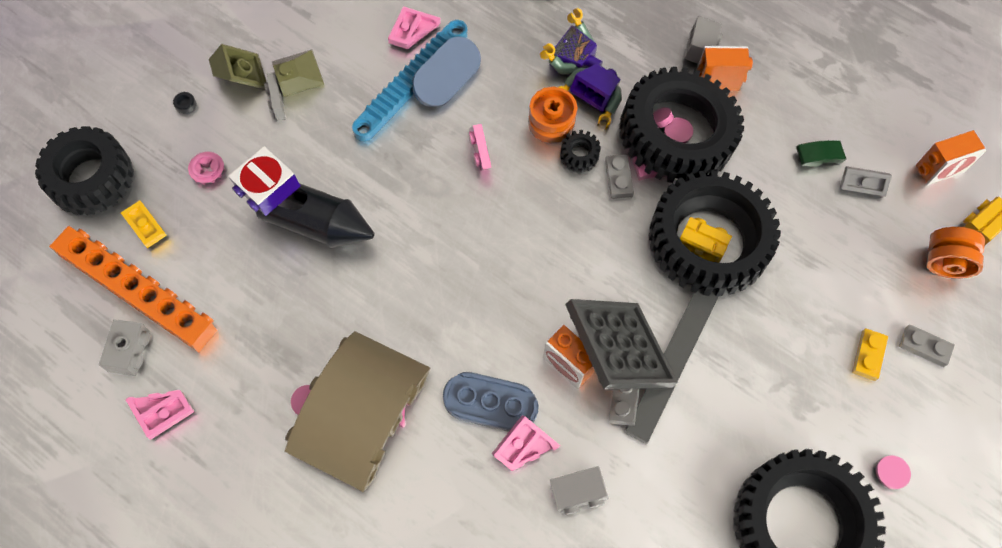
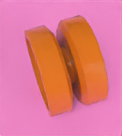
(552, 114)
(956, 252)

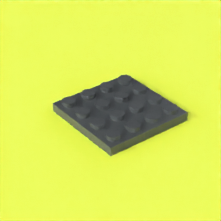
(620, 345)

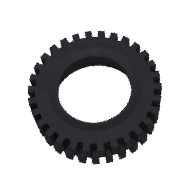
(667, 155)
(726, 198)
(822, 474)

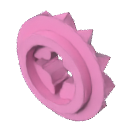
(206, 159)

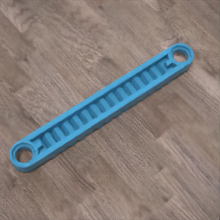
(400, 90)

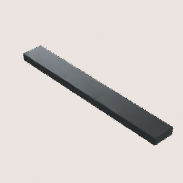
(677, 355)

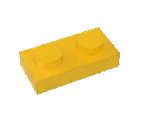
(143, 224)
(870, 354)

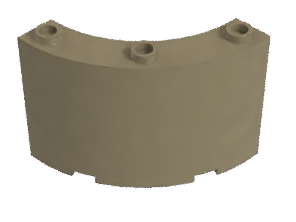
(355, 409)

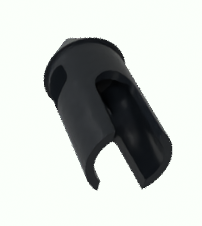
(321, 218)

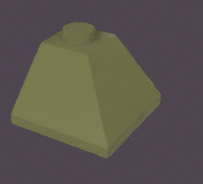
(237, 66)
(297, 73)

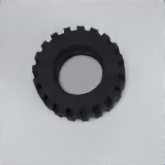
(71, 150)

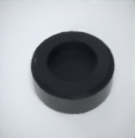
(184, 102)

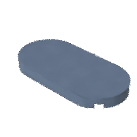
(446, 71)
(488, 400)

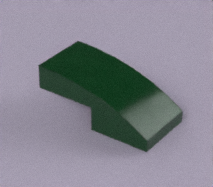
(821, 152)

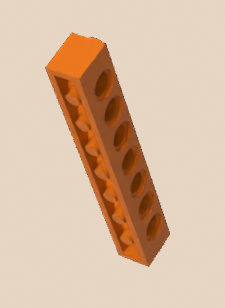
(70, 244)

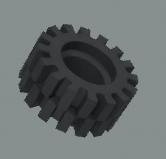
(583, 140)

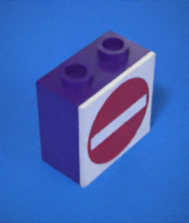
(264, 181)

